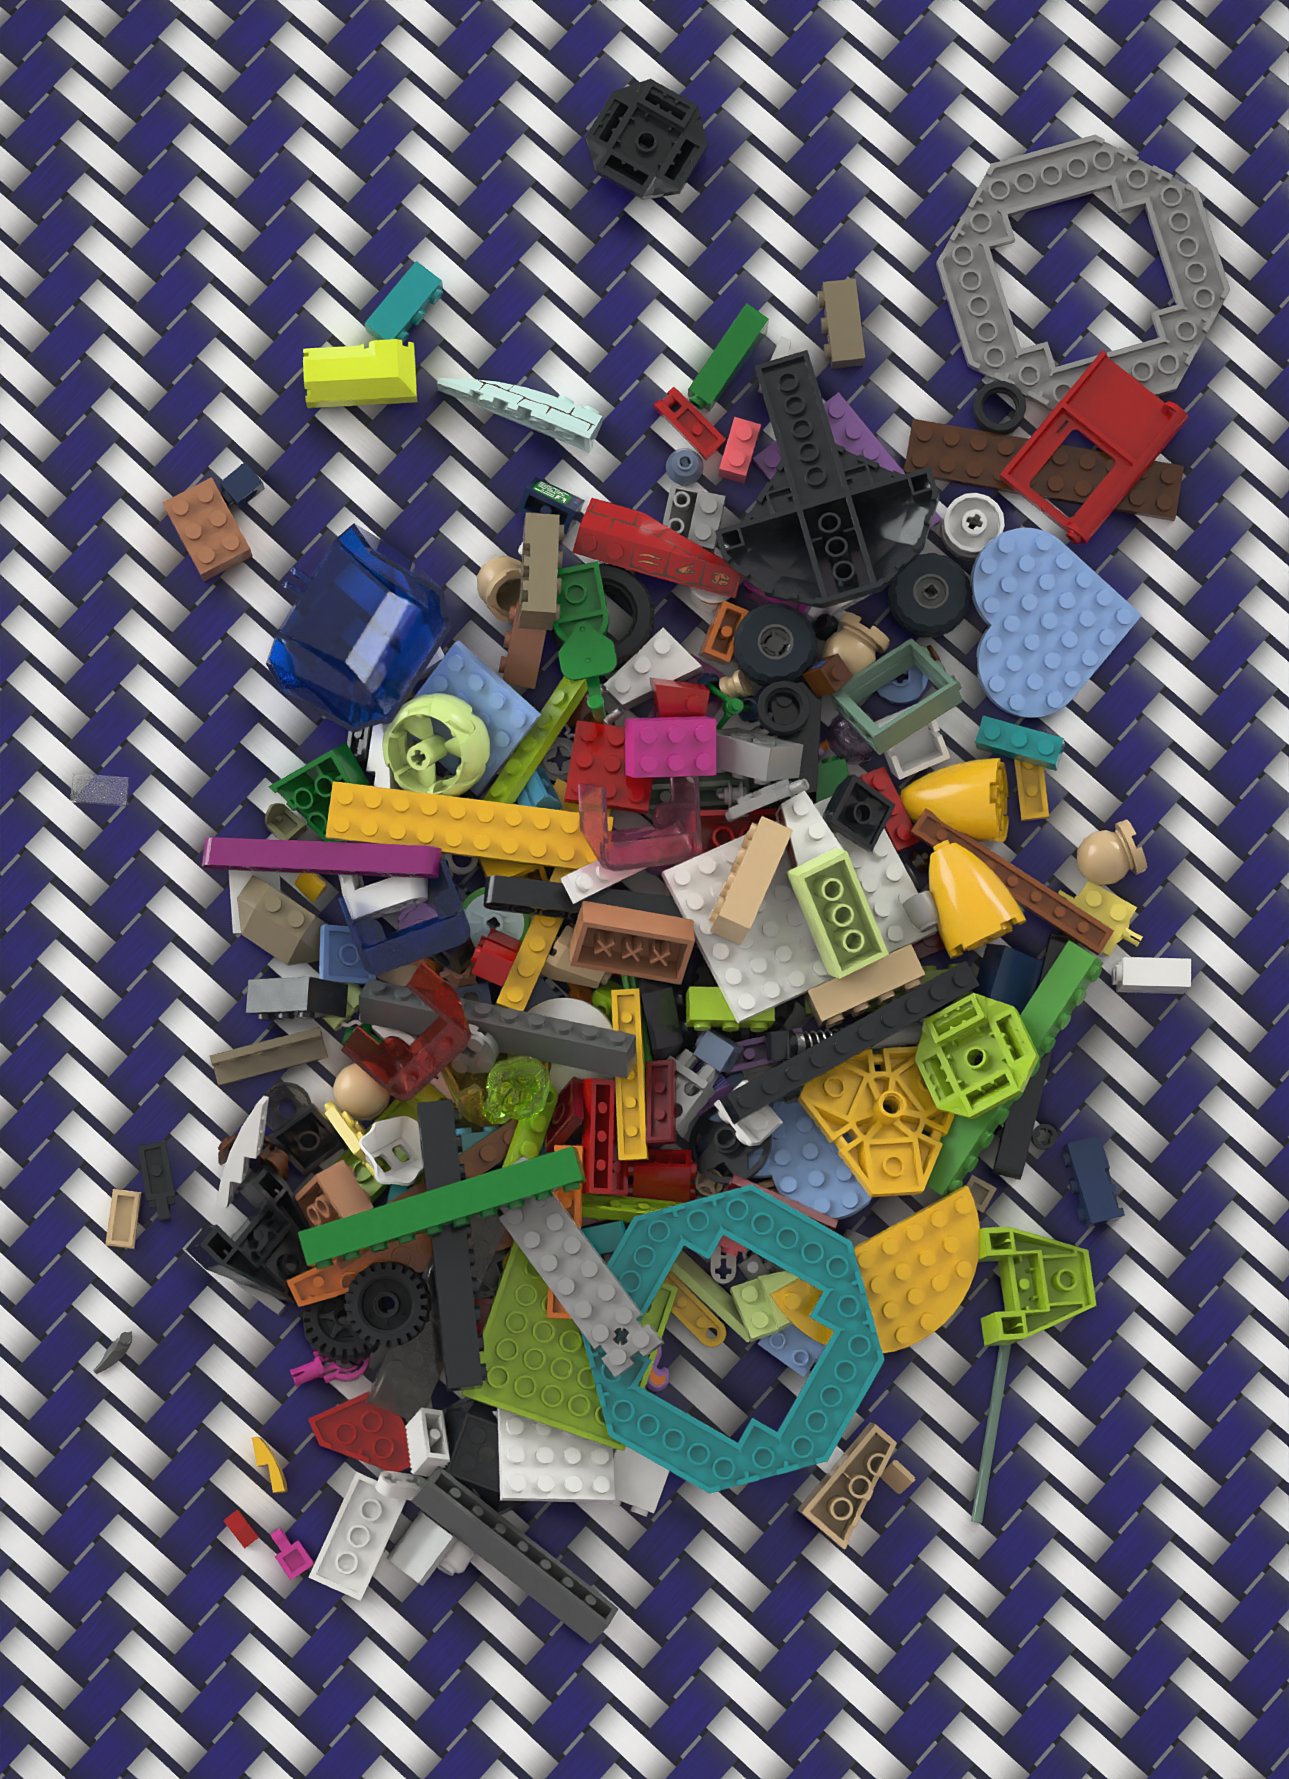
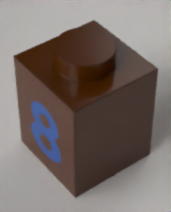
(827, 675)

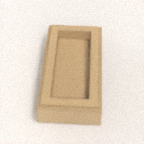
(123, 1218)

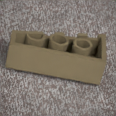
(539, 571)

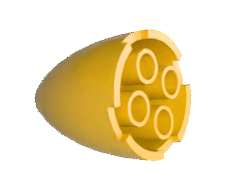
(965, 797)
(969, 900)

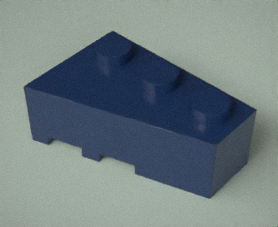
(1091, 1182)

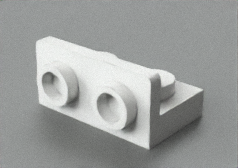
(756, 1127)

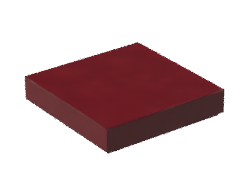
(566, 1115)

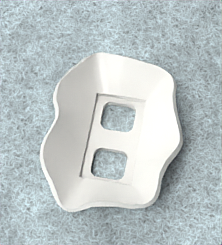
(385, 1136)

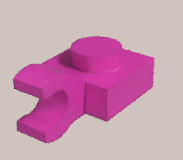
(293, 1556)

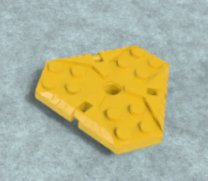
(887, 1148)

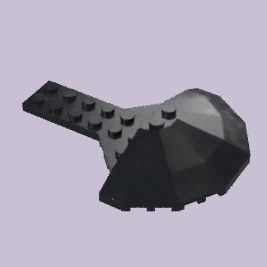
(828, 518)

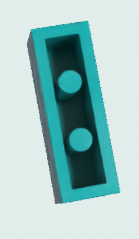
(405, 304)
(1020, 743)

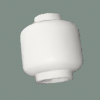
(456, 1559)

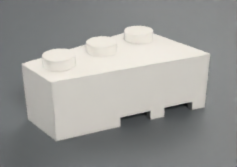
(659, 658)

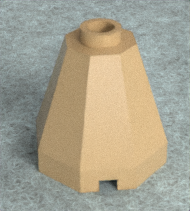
(558, 965)

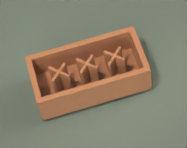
(632, 942)

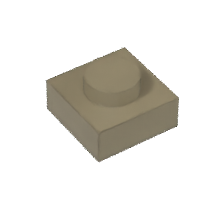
(981, 1192)

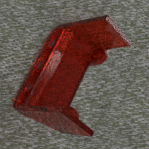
(406, 1068)

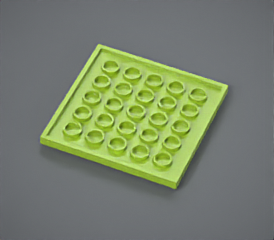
(541, 1362)

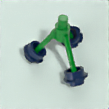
(745, 708)

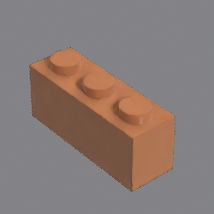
(523, 653)

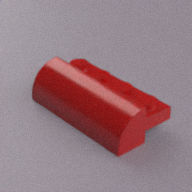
(600, 1140)

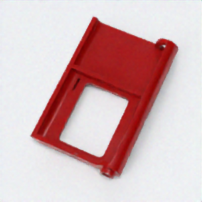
(1119, 420)

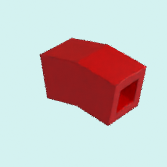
(241, 1528)

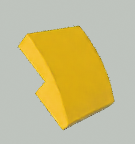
(265, 1457)

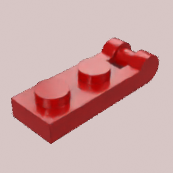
(690, 424)

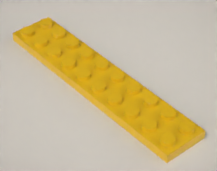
(459, 826)

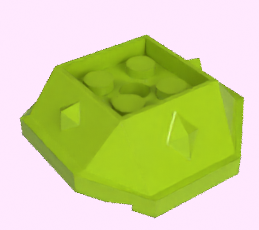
(957, 1037)

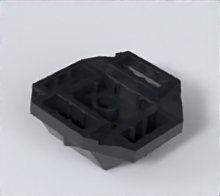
(650, 114)
(468, 1429)

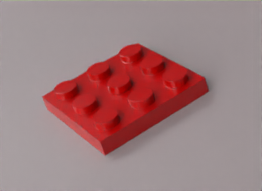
(600, 761)

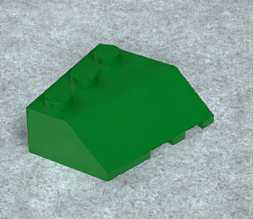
(310, 786)

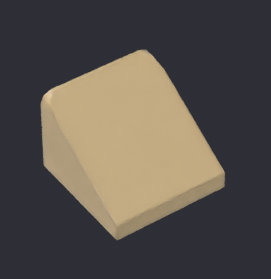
(897, 1477)

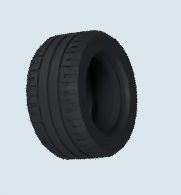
(637, 597)

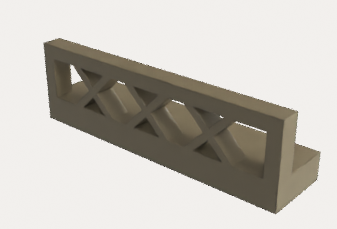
(269, 1056)

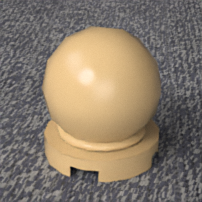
(500, 585)
(855, 643)
(1108, 855)
(359, 1094)

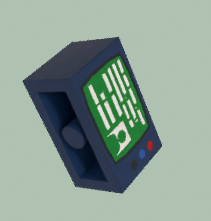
(548, 499)

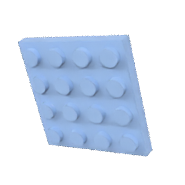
(493, 700)

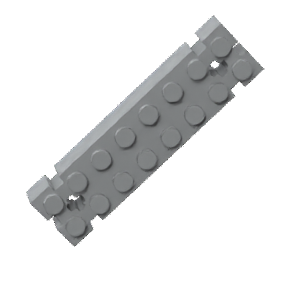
(581, 1280)

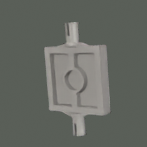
(765, 797)

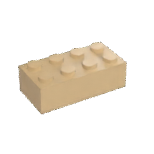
(749, 879)
(864, 987)

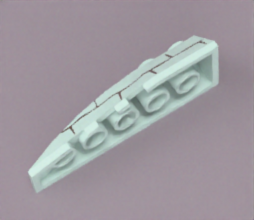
(530, 408)

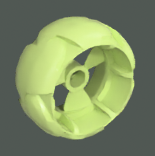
(415, 765)

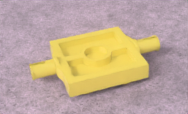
(1107, 909)
(350, 1131)

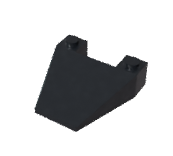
(266, 1245)

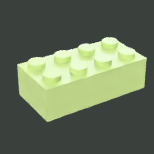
(837, 913)

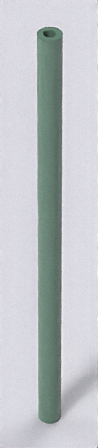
(990, 1433)

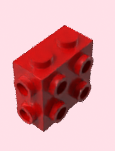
(663, 1176)

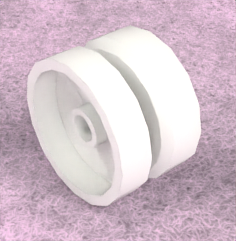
(971, 510)

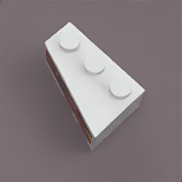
(810, 832)

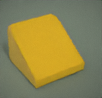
(311, 885)

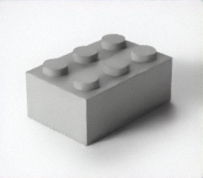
(756, 756)

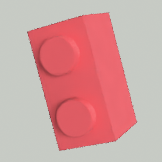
(739, 450)

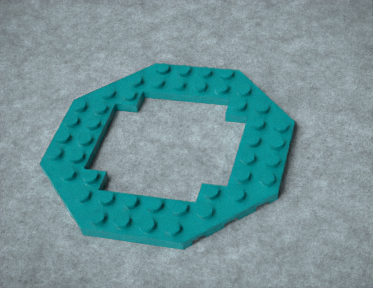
(831, 1389)

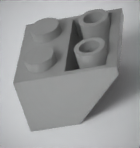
(695, 515)

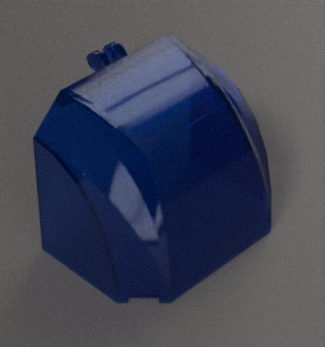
(358, 632)

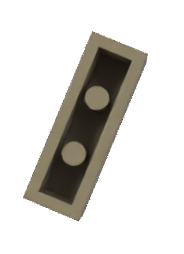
(841, 323)

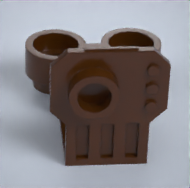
(276, 1159)

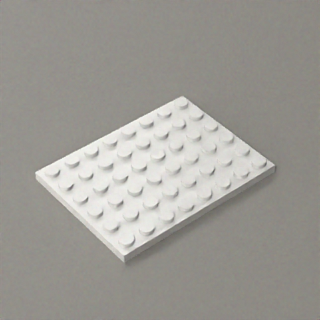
(779, 952)

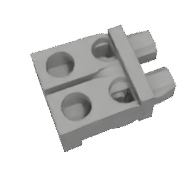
(691, 1089)

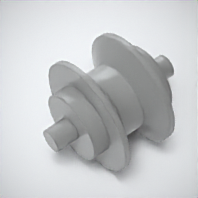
(732, 793)

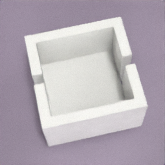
(917, 751)

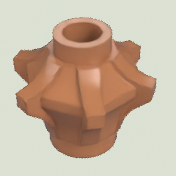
(460, 980)

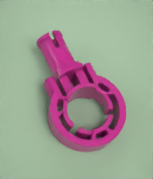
(329, 1373)

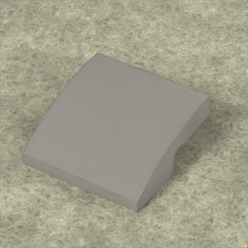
(421, 1548)

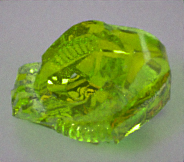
(516, 1089)

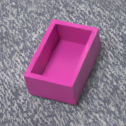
(670, 746)

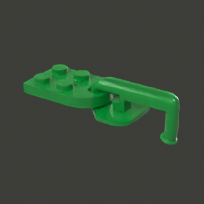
(583, 631)

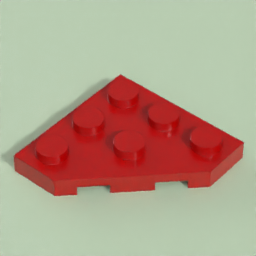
(364, 1433)

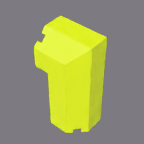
(360, 375)

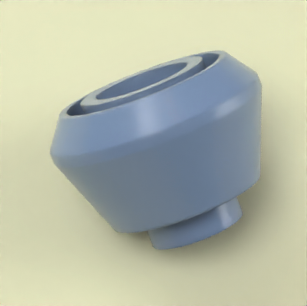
(687, 473)

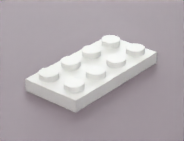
(357, 1538)

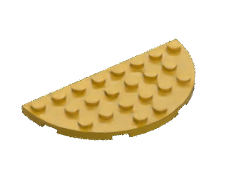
(910, 1274)

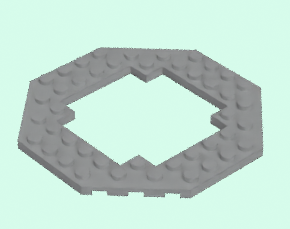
(1058, 176)

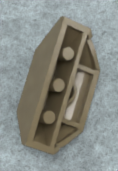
(278, 924)

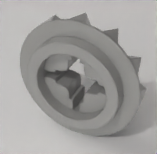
(565, 746)

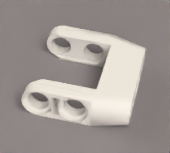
(383, 896)

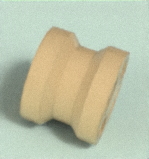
(736, 685)
(712, 1187)

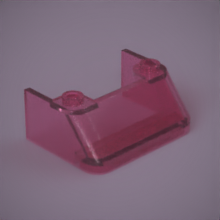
(669, 841)

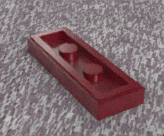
(661, 1102)

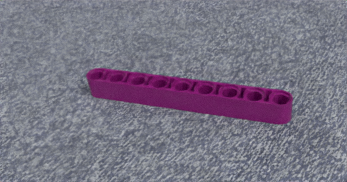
(322, 857)

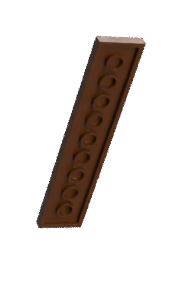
(1068, 476)

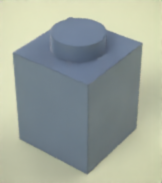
(717, 1050)

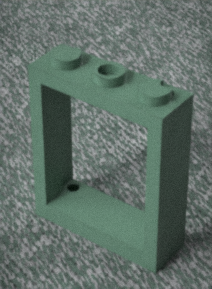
(881, 673)

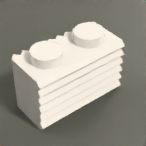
(427, 1441)

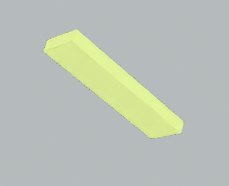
(709, 1292)

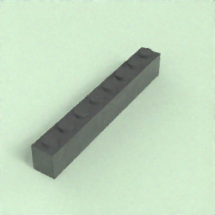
(514, 1555)

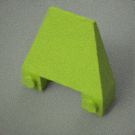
(1039, 1282)

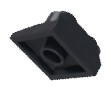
(858, 812)
(308, 1139)

